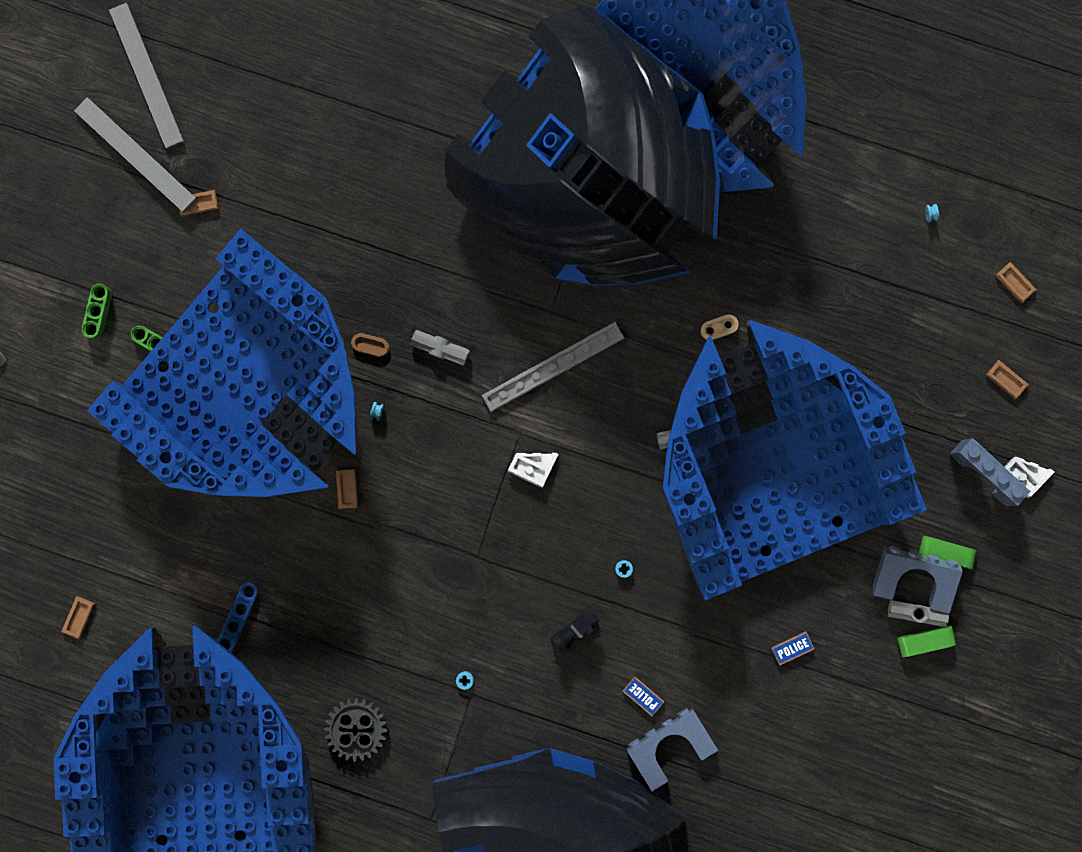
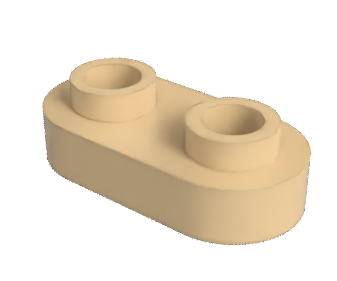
(719, 328)

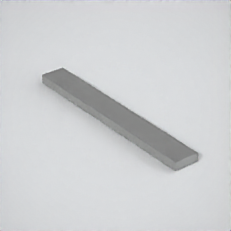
(146, 76)
(135, 155)
(553, 367)

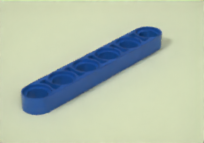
(239, 619)

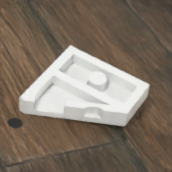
(533, 467)
(1028, 473)

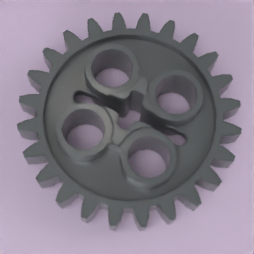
(355, 747)

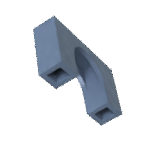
(1007, 486)
(896, 562)
(685, 725)

